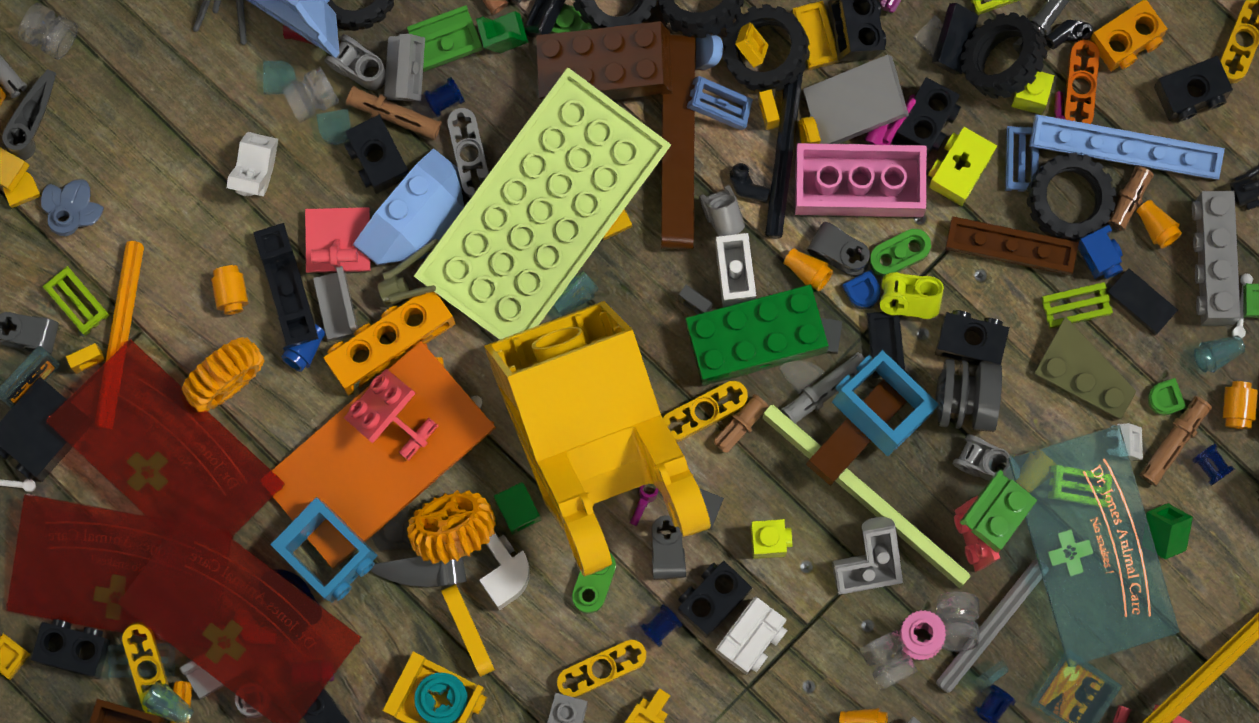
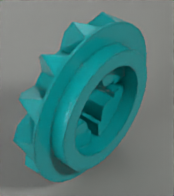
(437, 684)

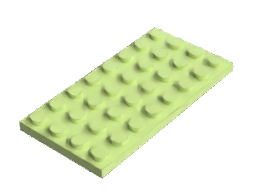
(542, 208)

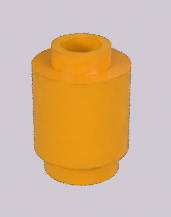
(229, 289)
(1240, 405)

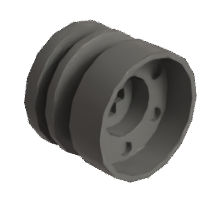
(969, 395)

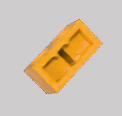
(1125, 31)

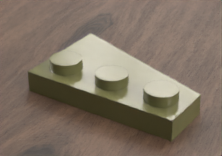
(1084, 371)

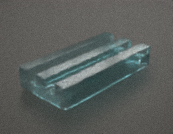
(113, 661)

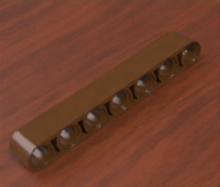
(678, 161)

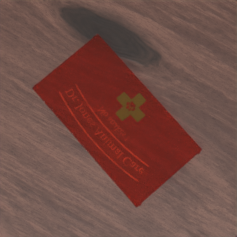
(159, 448)
(81, 561)
(239, 619)

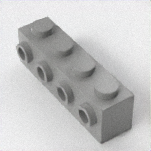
(1216, 258)

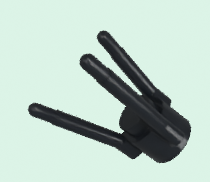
(1246, 189)

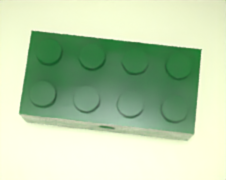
(756, 335)

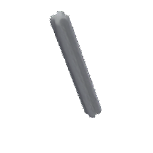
(991, 627)

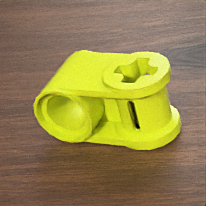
(914, 297)

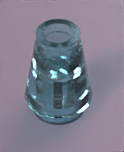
(578, 292)
(1217, 353)
(167, 704)

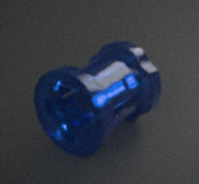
(444, 97)
(1212, 453)
(661, 625)
(994, 705)

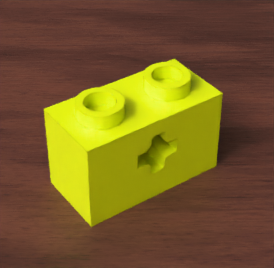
(958, 184)

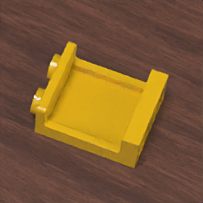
(402, 703)

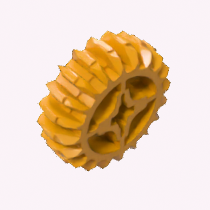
(222, 374)
(451, 527)

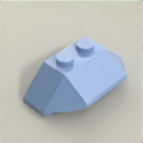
(308, 18)
(414, 212)

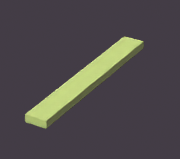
(871, 500)

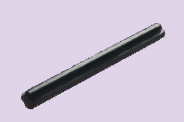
(783, 158)

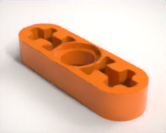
(1075, 63)

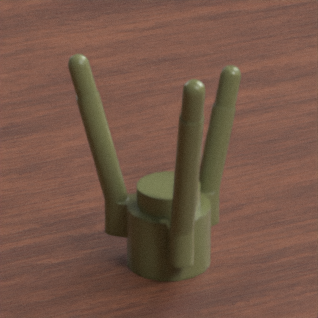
(396, 289)

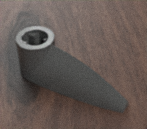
(29, 117)
(421, 573)

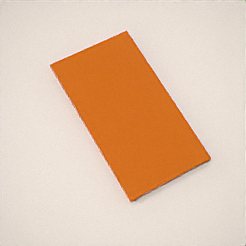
(372, 480)

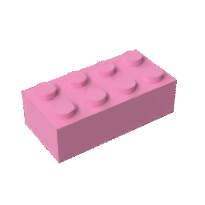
(860, 180)

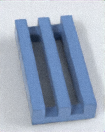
(717, 114)
(1021, 185)

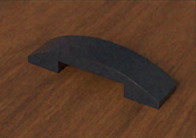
(286, 285)

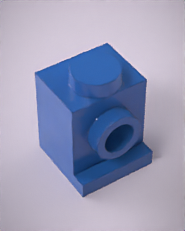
(1101, 253)

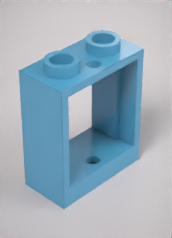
(866, 419)
(302, 528)

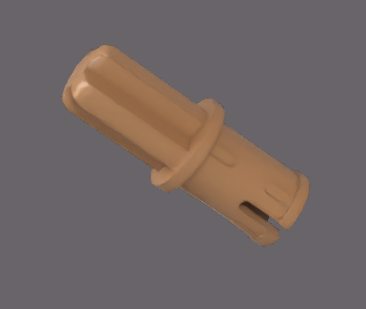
(741, 423)

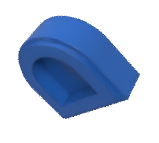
(863, 290)

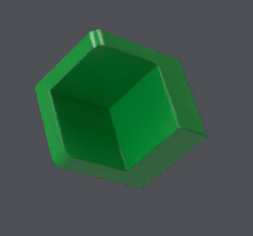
(502, 33)
(517, 508)
(1169, 530)

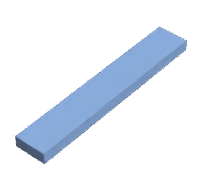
(1127, 147)

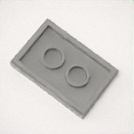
(856, 101)

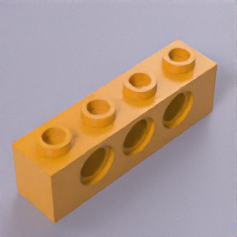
(381, 356)

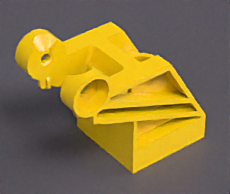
(591, 425)

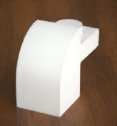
(253, 165)
(512, 575)

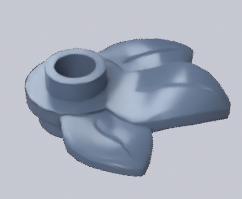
(71, 203)

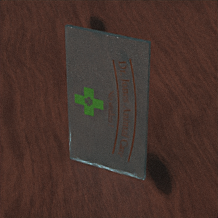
(1094, 546)

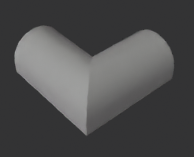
(878, 566)

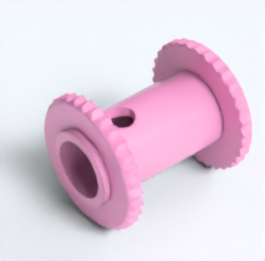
(929, 622)

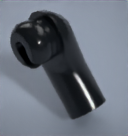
(1069, 31)
(744, 185)

